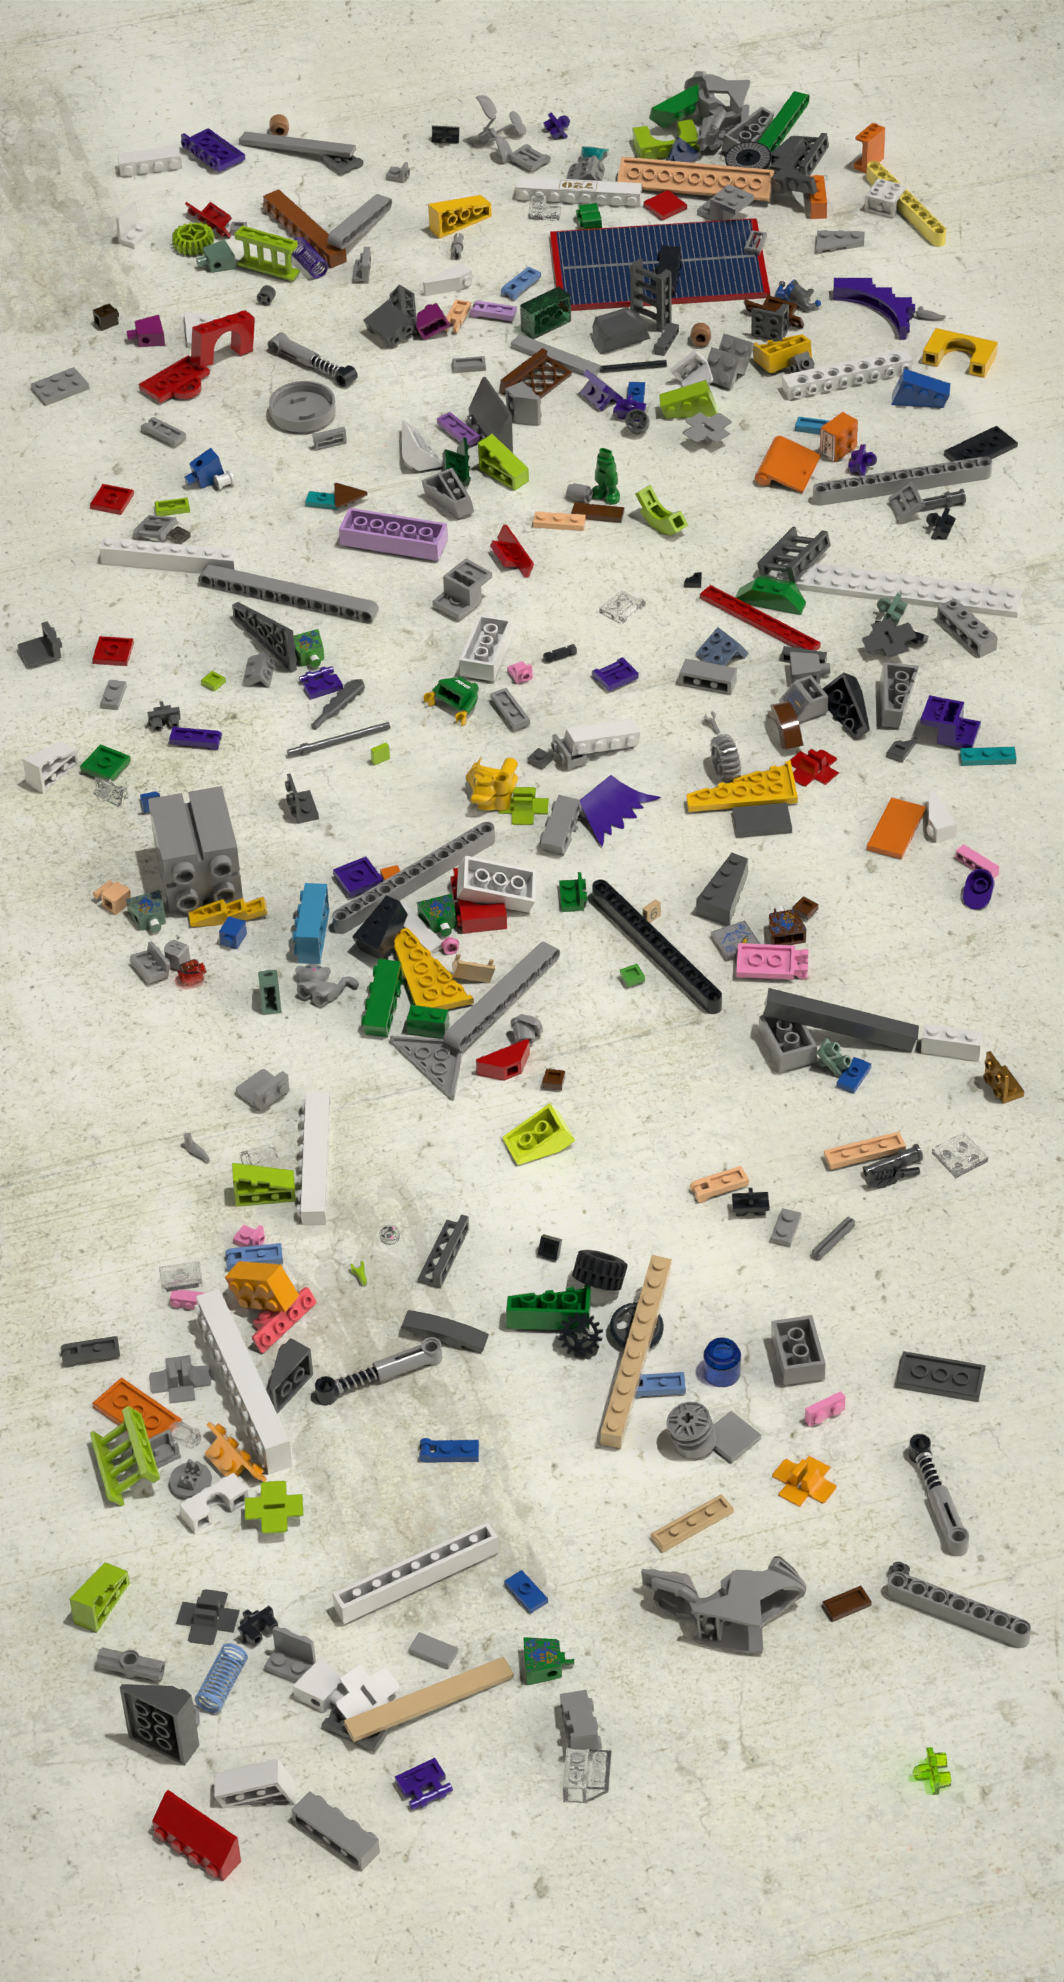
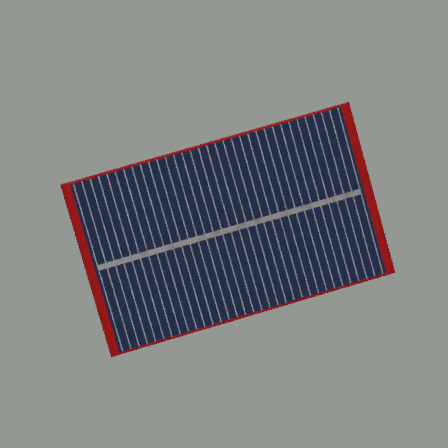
(597, 262)

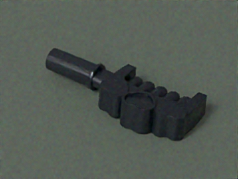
(888, 1177)

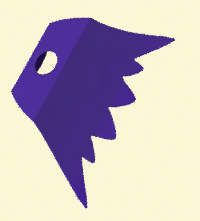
(609, 802)

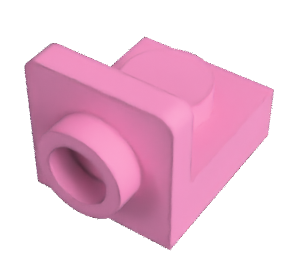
(520, 672)
(249, 1237)

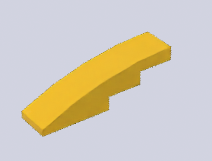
(218, 912)

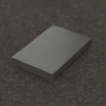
(762, 820)

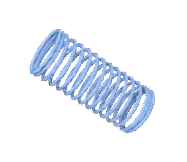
(206, 1694)

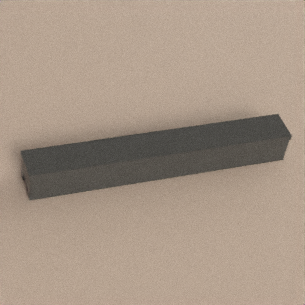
(840, 1019)

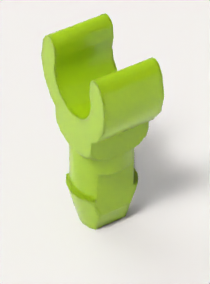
(359, 1272)

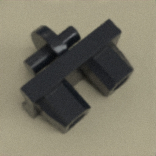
(445, 134)
(941, 523)
(750, 1202)
(255, 1623)

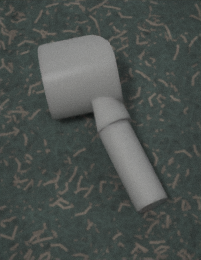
(712, 721)

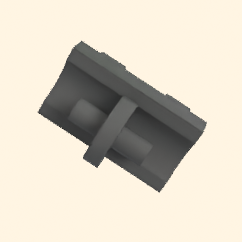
(164, 714)

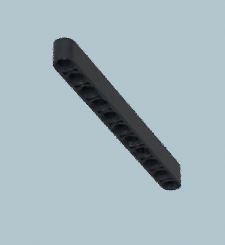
(657, 946)

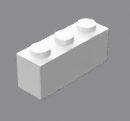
(952, 1042)

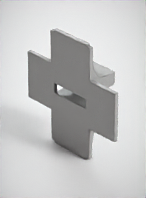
(711, 431)
(168, 1381)

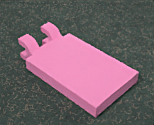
(771, 961)

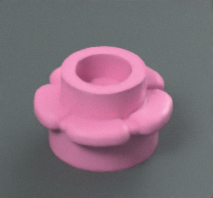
(450, 945)

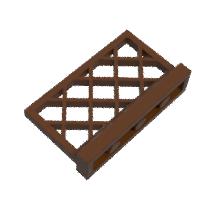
(533, 364)

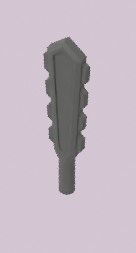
(344, 695)

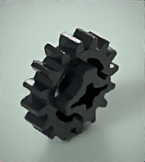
(590, 1336)

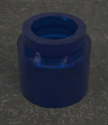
(722, 1362)

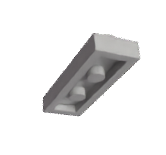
(510, 708)

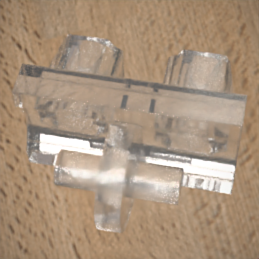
(107, 791)

